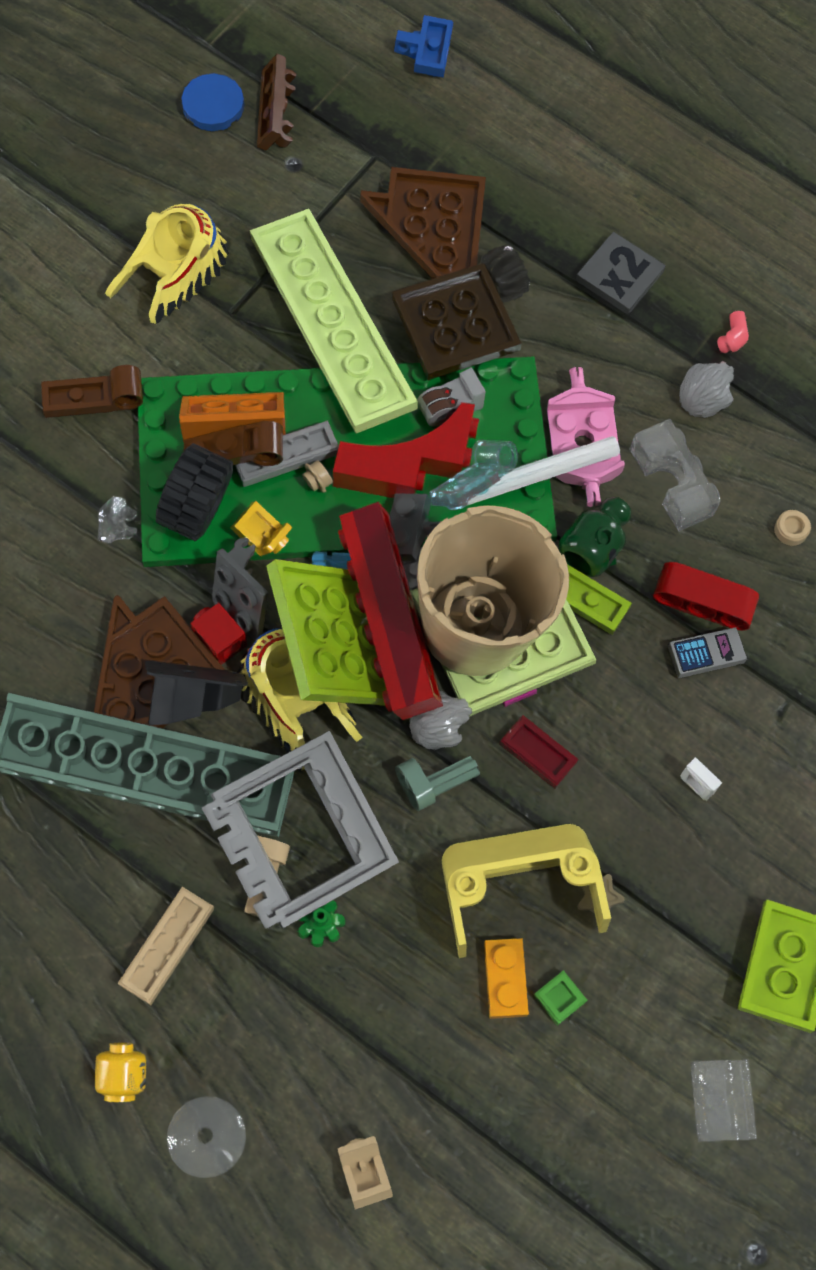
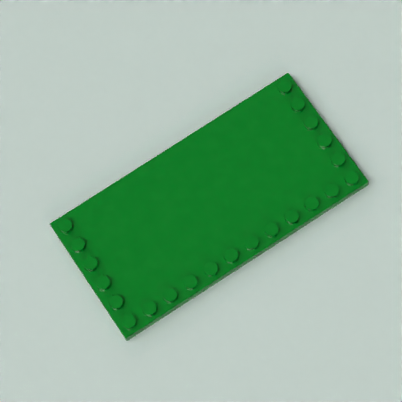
(508, 414)

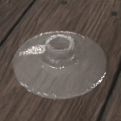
(221, 1152)

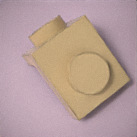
(364, 1172)

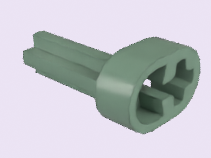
(423, 790)

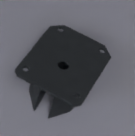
(187, 691)

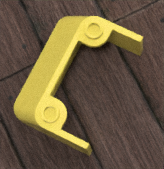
(472, 862)

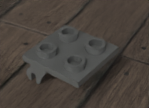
(238, 590)

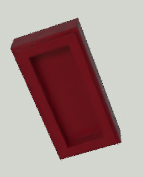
(538, 751)

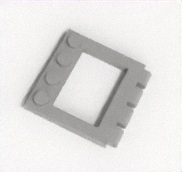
(346, 808)

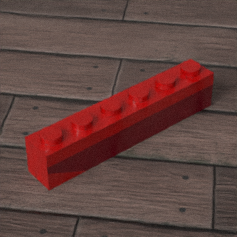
(390, 612)

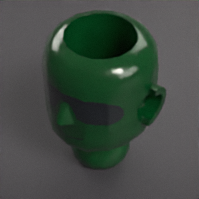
(596, 537)

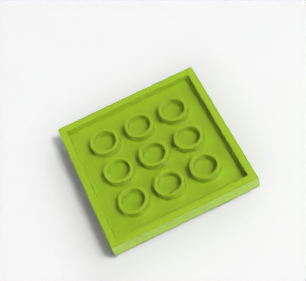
(325, 633)

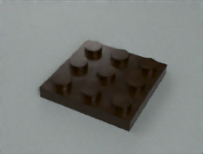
(456, 321)

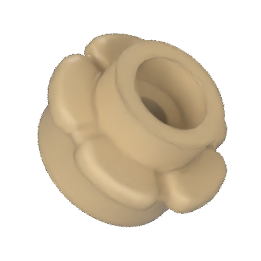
(317, 476)

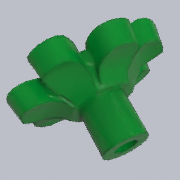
(322, 927)

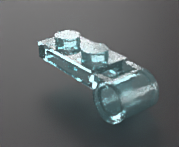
(490, 462)

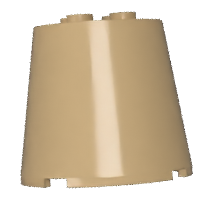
(491, 568)

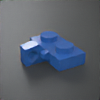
(427, 46)

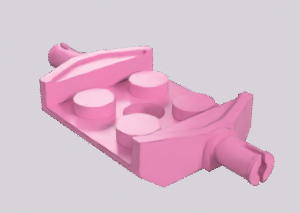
(588, 414)

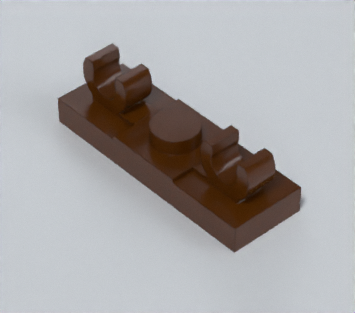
(273, 103)

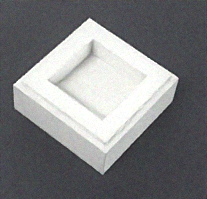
(700, 779)

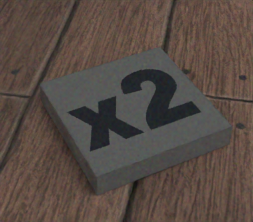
(620, 273)

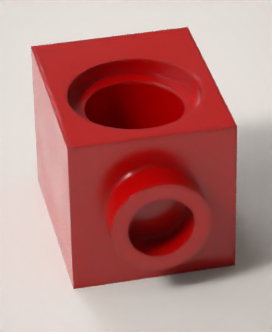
(219, 632)

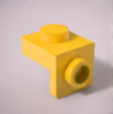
(261, 529)

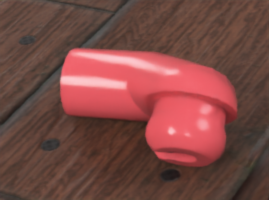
(737, 336)

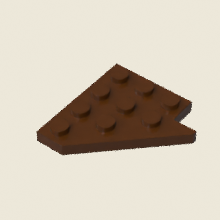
(432, 217)
(131, 641)

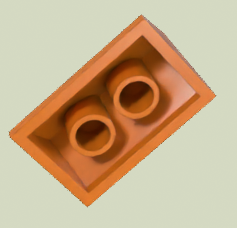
(219, 412)

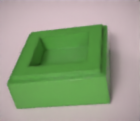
(560, 998)

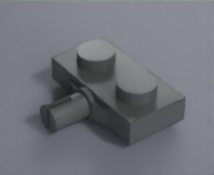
(411, 523)

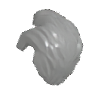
(707, 389)
(440, 726)

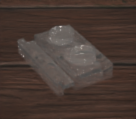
(723, 1100)

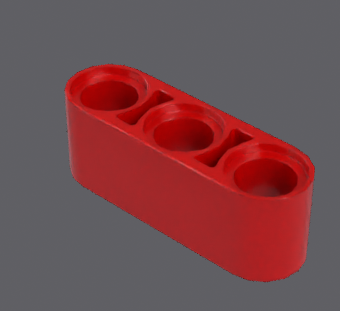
(706, 596)

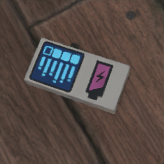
(707, 652)

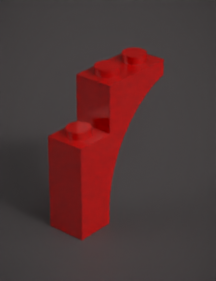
(404, 466)

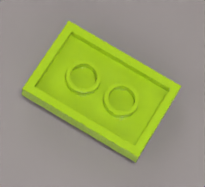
(782, 968)

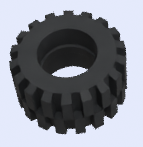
(194, 492)

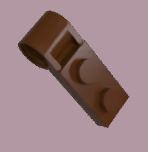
(93, 394)
(253, 442)

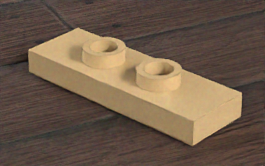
(166, 946)

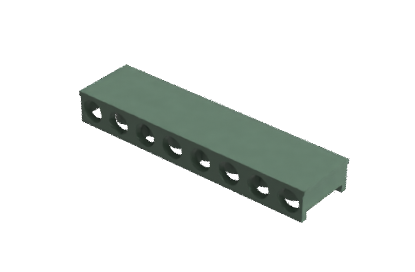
(132, 761)

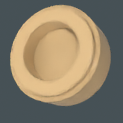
(792, 527)

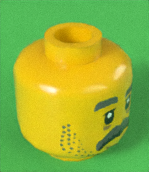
(120, 1073)

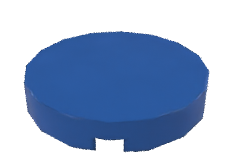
(212, 102)

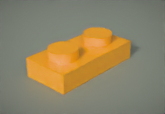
(506, 978)

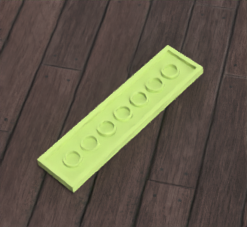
(333, 321)

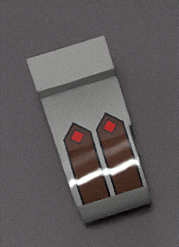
(442, 401)

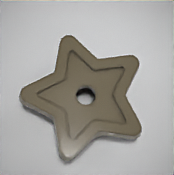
(613, 897)

